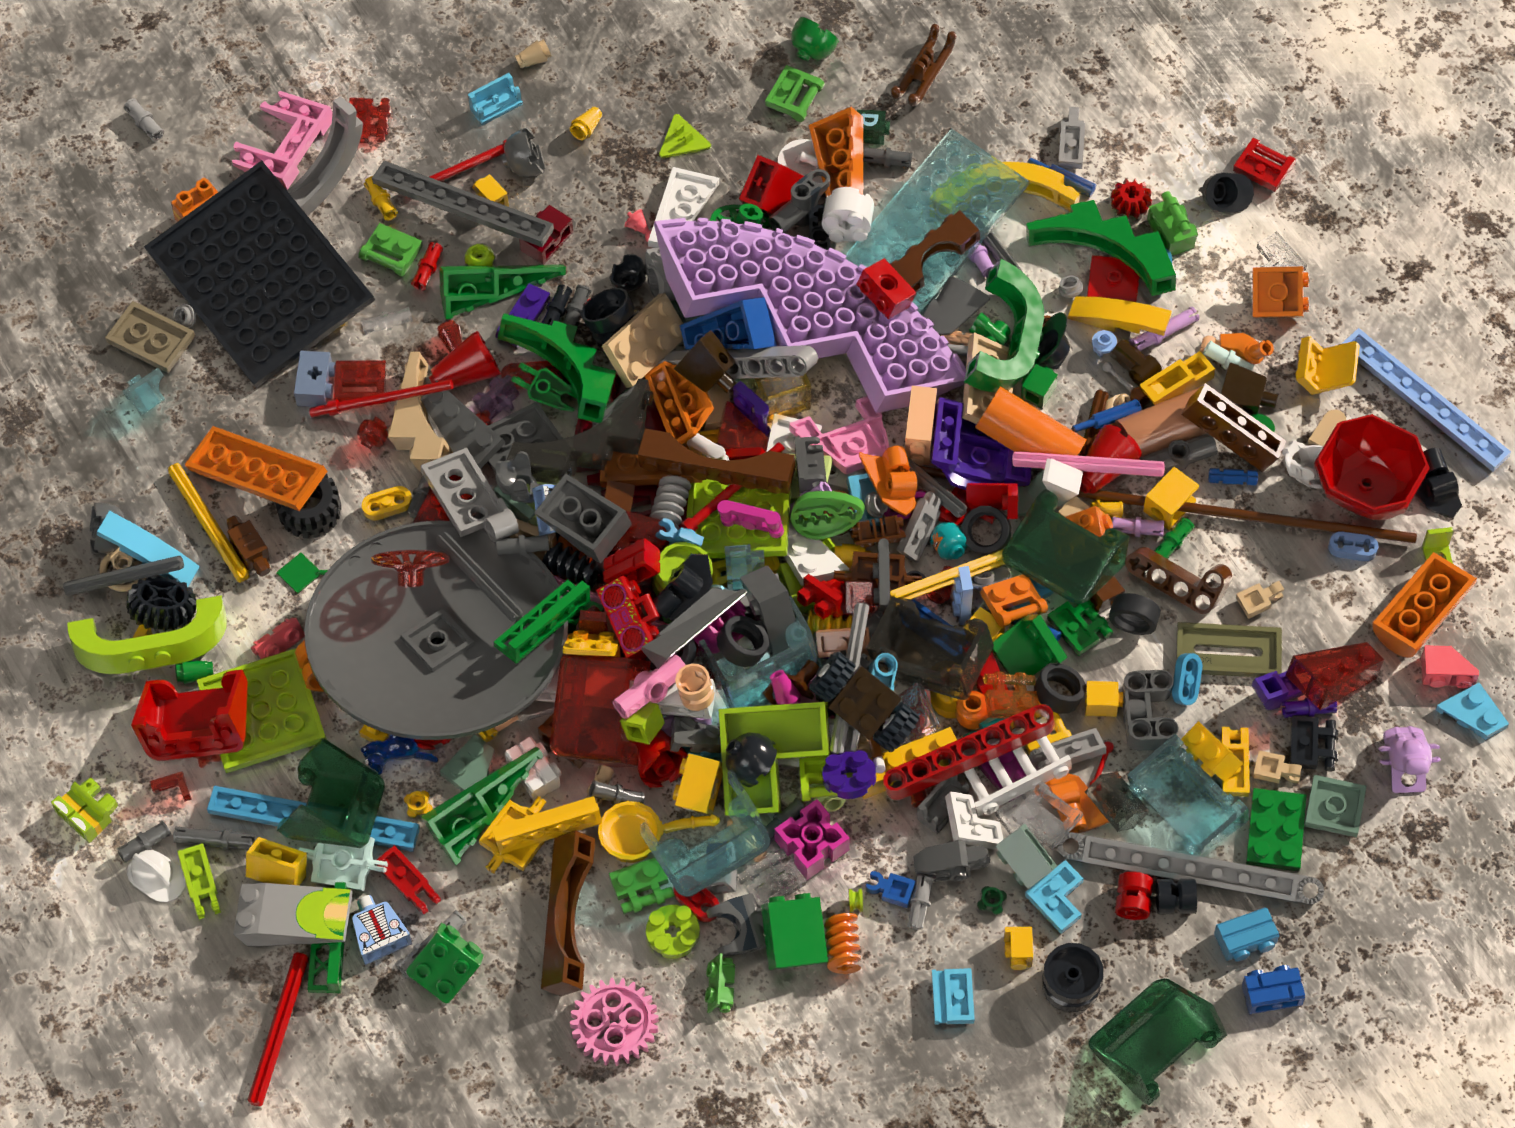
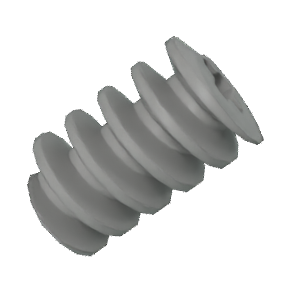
(671, 499)

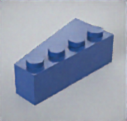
(736, 326)

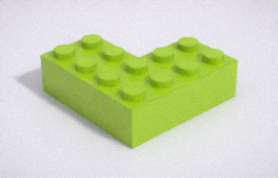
(797, 731)

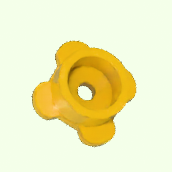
(415, 797)

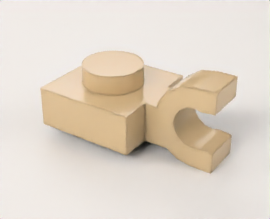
(1257, 600)
(1272, 767)

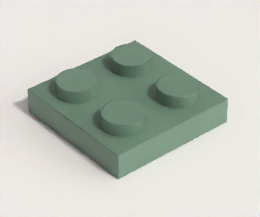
(1335, 806)

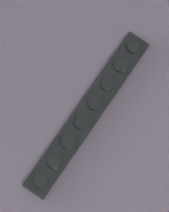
(463, 203)

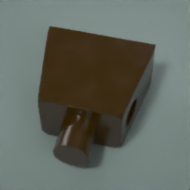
(708, 364)
(1247, 389)

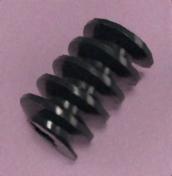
(570, 565)

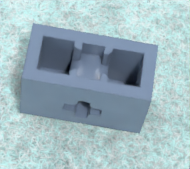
(314, 378)

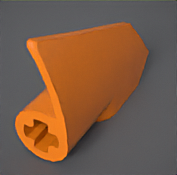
(892, 478)
(1072, 791)

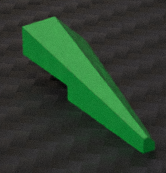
(473, 286)
(465, 815)

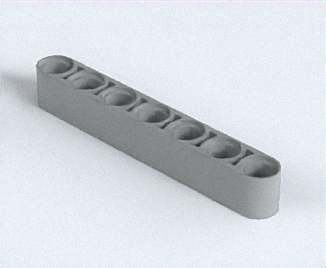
(763, 362)

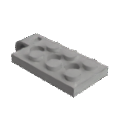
(498, 519)

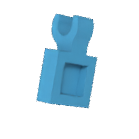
(681, 535)

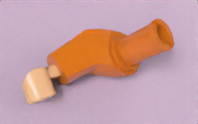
(1243, 345)

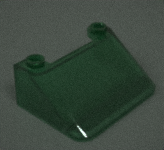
(1063, 553)
(340, 802)
(1154, 1034)

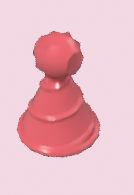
(638, 223)

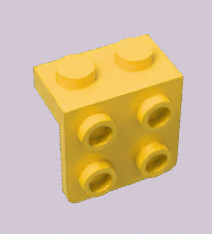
(1326, 368)
(600, 644)

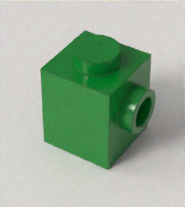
(1038, 386)

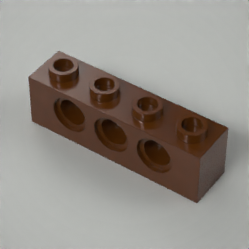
(1233, 427)

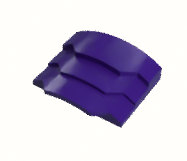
(968, 453)

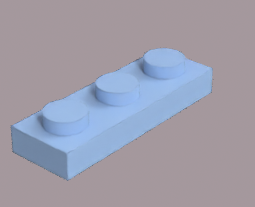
(962, 595)

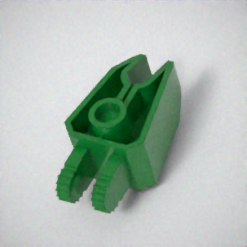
(543, 384)

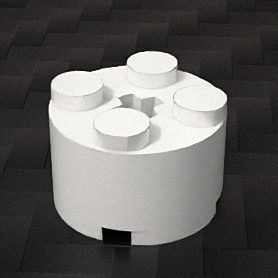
(847, 215)

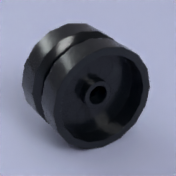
(1072, 977)

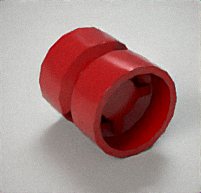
(1134, 895)

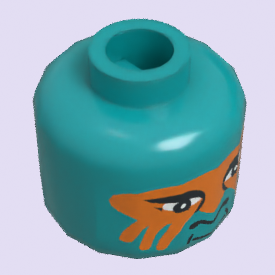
(948, 541)

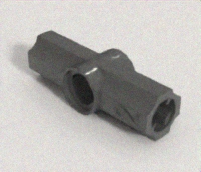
(1191, 450)

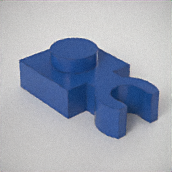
(895, 889)

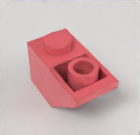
(1446, 667)

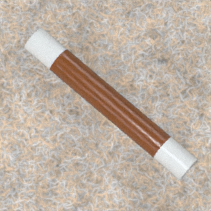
(877, 756)

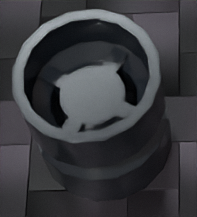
(1176, 896)

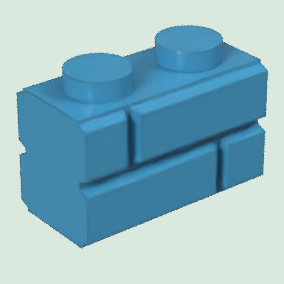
(1247, 934)

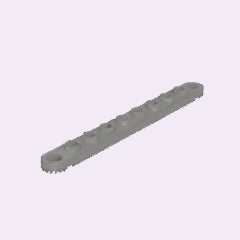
(1188, 866)

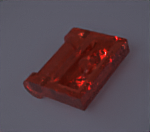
(359, 374)

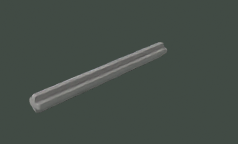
(853, 654)

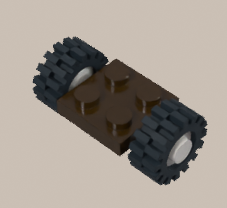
(864, 702)

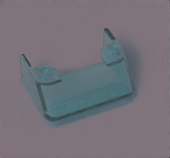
(746, 687)
(717, 856)

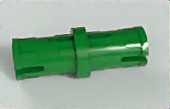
(1173, 539)

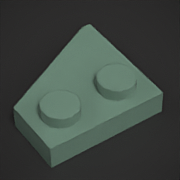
(469, 764)

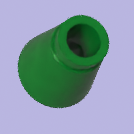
(192, 671)

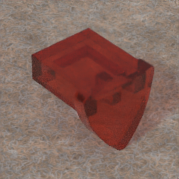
(592, 621)
(172, 781)

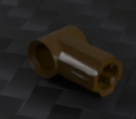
(1136, 363)

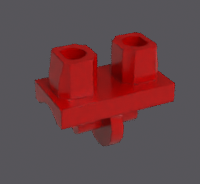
(824, 594)

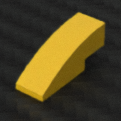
(1179, 378)

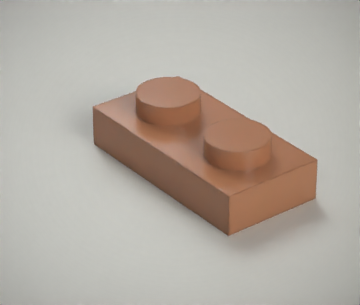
(836, 640)

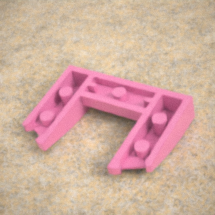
(307, 120)

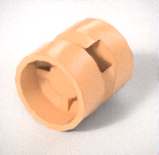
(694, 687)

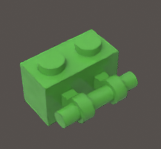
(1173, 225)

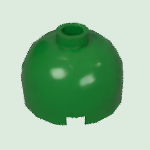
(812, 41)

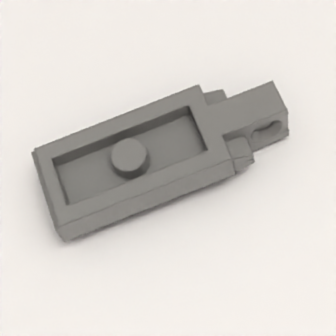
(1071, 141)

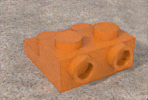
(1280, 292)

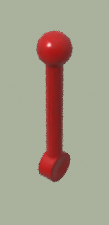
(1109, 748)

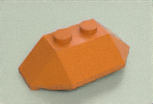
(679, 402)

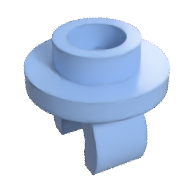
(1103, 342)

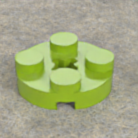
(669, 916)

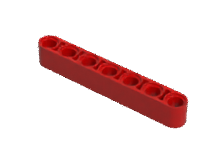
(978, 741)

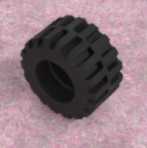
(315, 519)

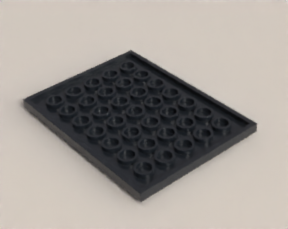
(259, 273)

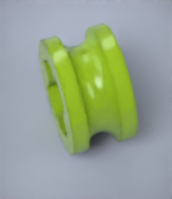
(855, 900)

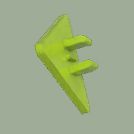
(682, 139)

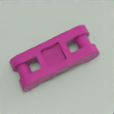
(750, 517)

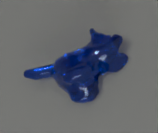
(394, 748)

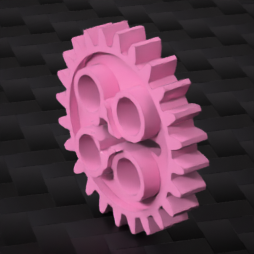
(633, 1035)

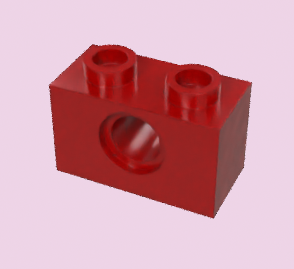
(886, 288)

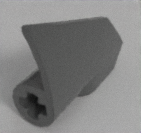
(954, 305)

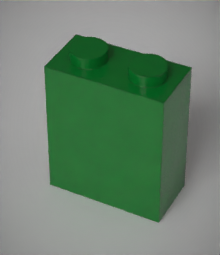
(794, 931)

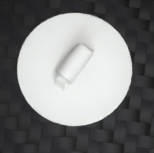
(800, 157)

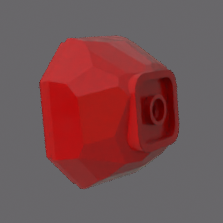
(1374, 454)

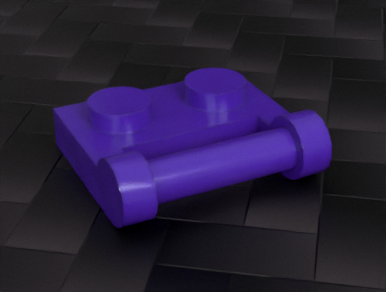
(751, 406)

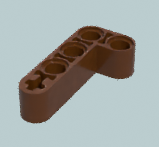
(1176, 574)

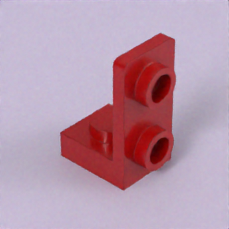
(997, 495)

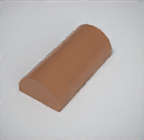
(1160, 424)

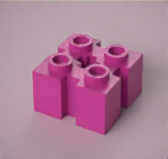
(813, 824)

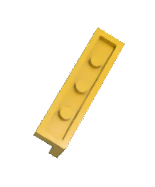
(546, 825)

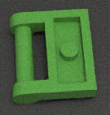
(787, 89)
(394, 244)

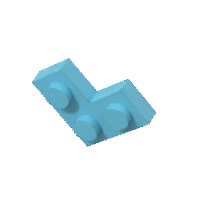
(1050, 896)

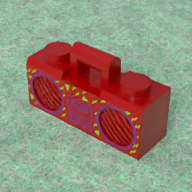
(623, 609)

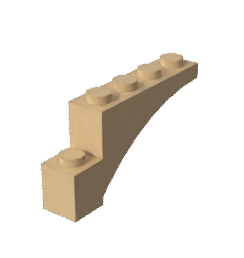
(411, 422)

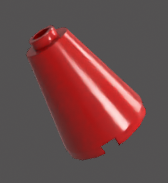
(466, 363)
(1108, 444)
(657, 762)

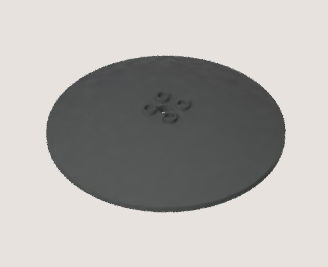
(375, 637)

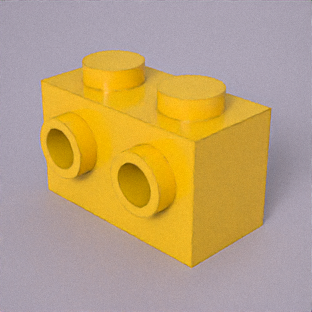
(1211, 751)
(275, 863)

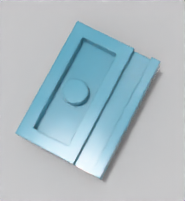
(953, 996)

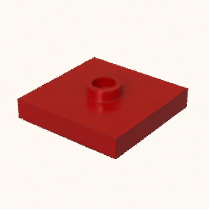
(1112, 279)

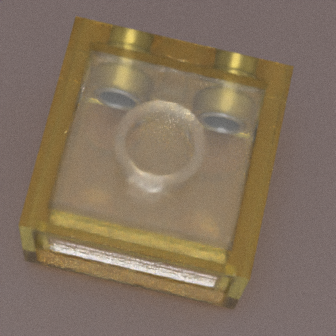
(784, 394)

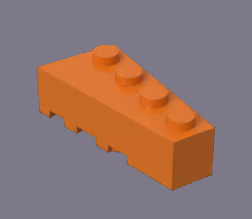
(840, 148)

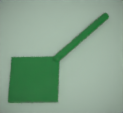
(299, 573)

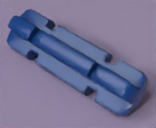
(1233, 476)

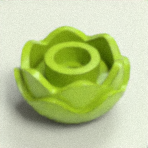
(479, 249)

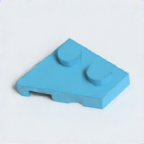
(1475, 711)

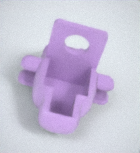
(1409, 754)

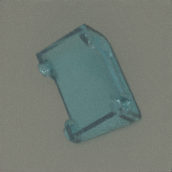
(1187, 797)

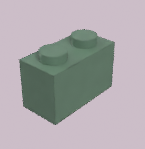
(1025, 856)

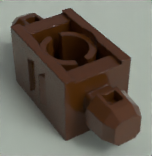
(248, 545)

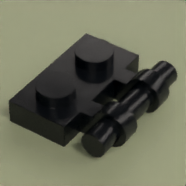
(1304, 742)

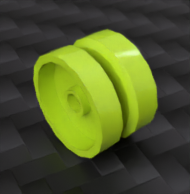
(671, 559)

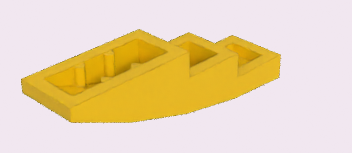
(1120, 314)

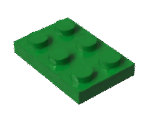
(1276, 829)

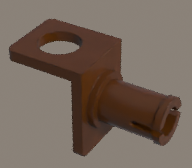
(800, 681)

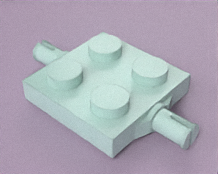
(343, 864)

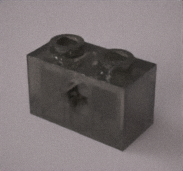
(1116, 801)

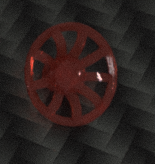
(410, 573)

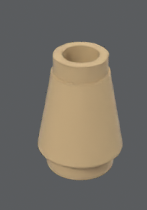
(533, 54)

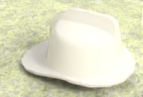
(156, 876)

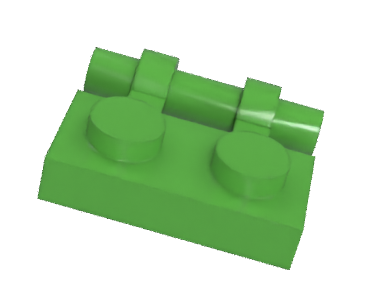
(637, 879)

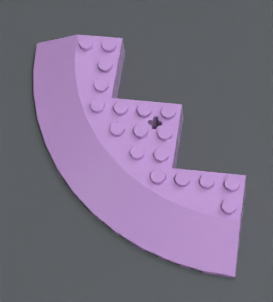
(809, 303)

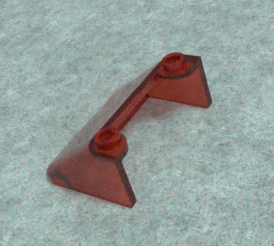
(584, 717)

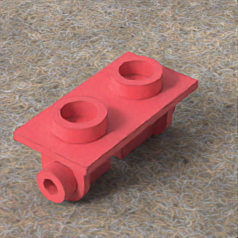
(283, 638)

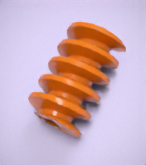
(839, 943)

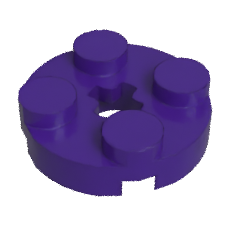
(855, 762)

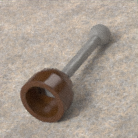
(1135, 393)

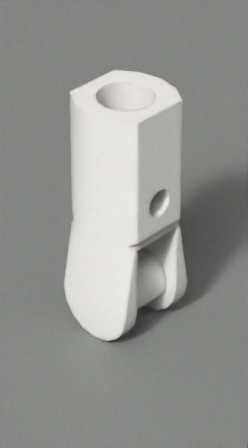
(706, 448)

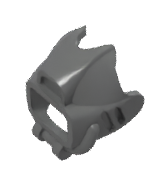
(514, 476)

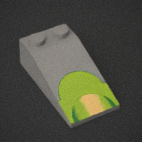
(291, 914)

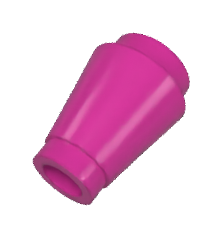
(784, 689)

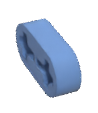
(1353, 546)

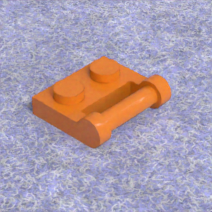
(1010, 594)

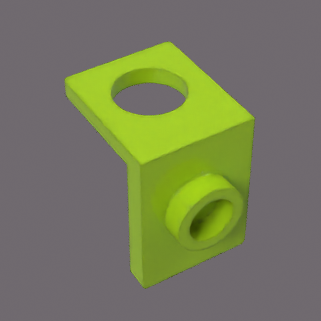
(1438, 542)

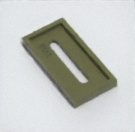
(1265, 639)

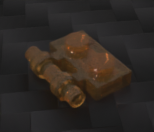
(1006, 703)

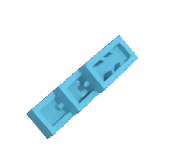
(144, 546)

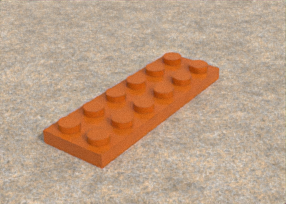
(256, 468)

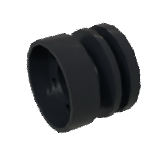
(607, 313)

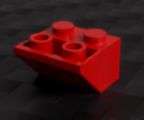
(769, 185)

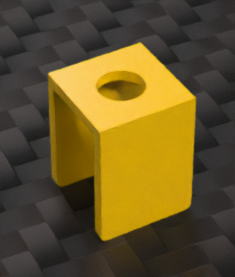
(1169, 496)

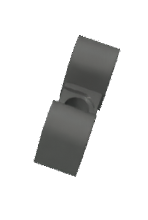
(1138, 711)

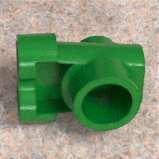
(994, 331)

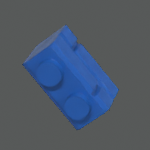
(1273, 989)

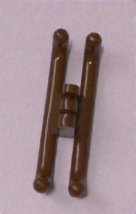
(924, 68)

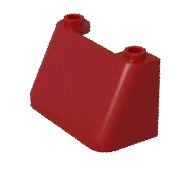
(192, 722)

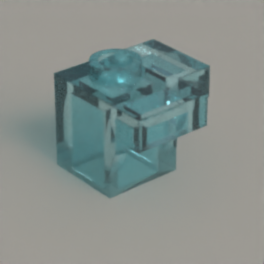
(145, 391)
(739, 562)

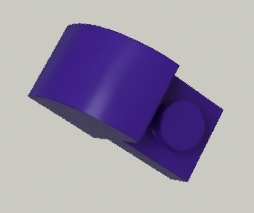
(1275, 689)

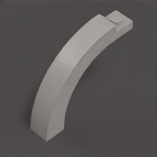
(332, 160)

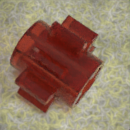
(372, 433)

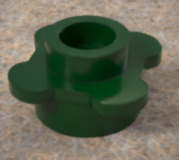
(992, 893)

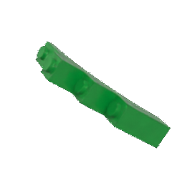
(1114, 236)
(573, 360)

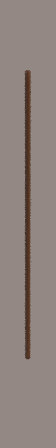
(1240, 514)

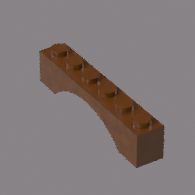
(766, 471)
(561, 961)

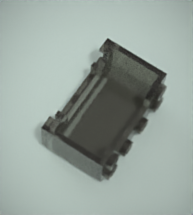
(931, 652)

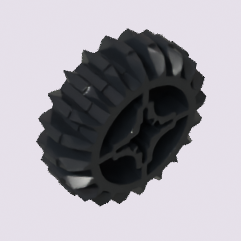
(161, 603)

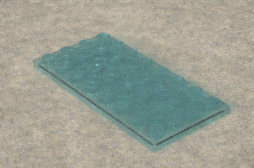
(948, 180)

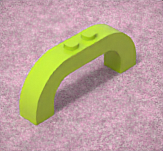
(150, 650)

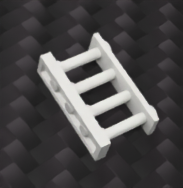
(990, 803)

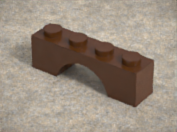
(954, 235)

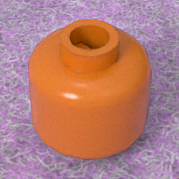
(971, 711)

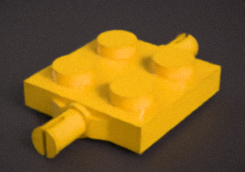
(521, 857)

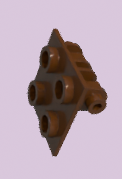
(866, 536)

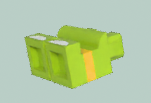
(83, 811)

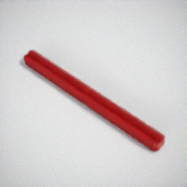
(278, 1029)

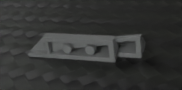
(690, 624)

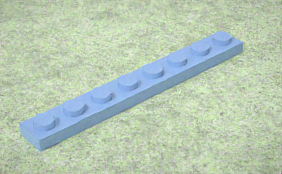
(1429, 402)

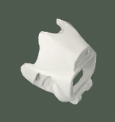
(1305, 471)

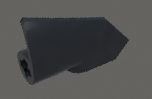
(1440, 487)
(685, 586)

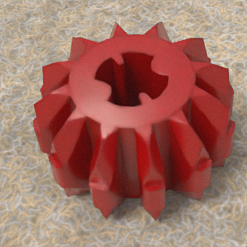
(1131, 198)

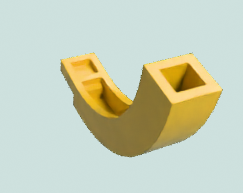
(1046, 184)

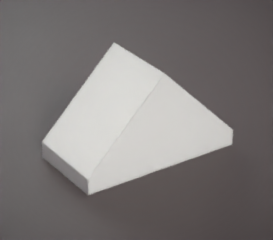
(1062, 480)

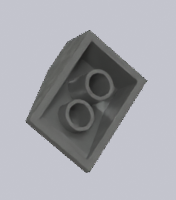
(584, 518)

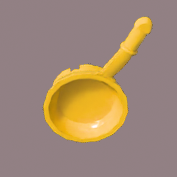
(622, 824)

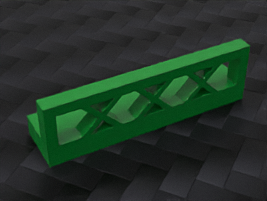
(546, 624)
(334, 963)

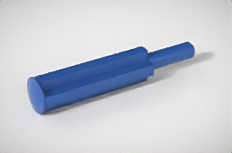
(1070, 179)
(1109, 416)

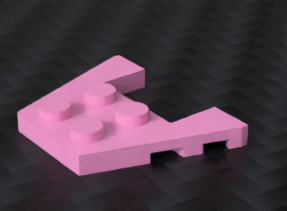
(846, 442)

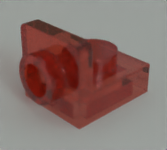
(859, 593)

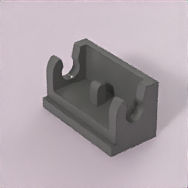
(809, 463)
(933, 809)

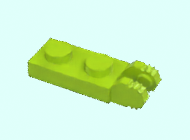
(199, 878)

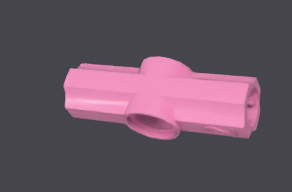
(648, 687)

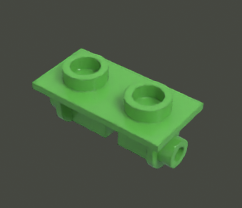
(720, 973)

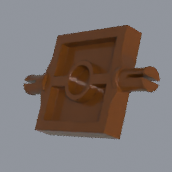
(863, 565)

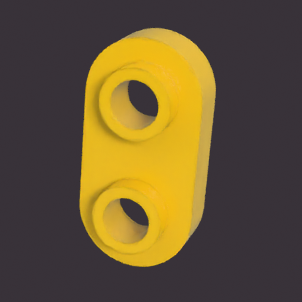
(386, 502)

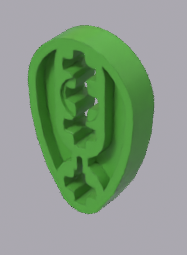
(820, 501)

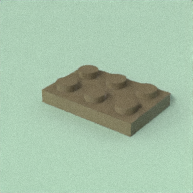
(150, 336)

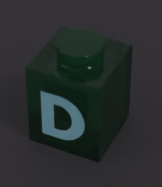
(874, 126)

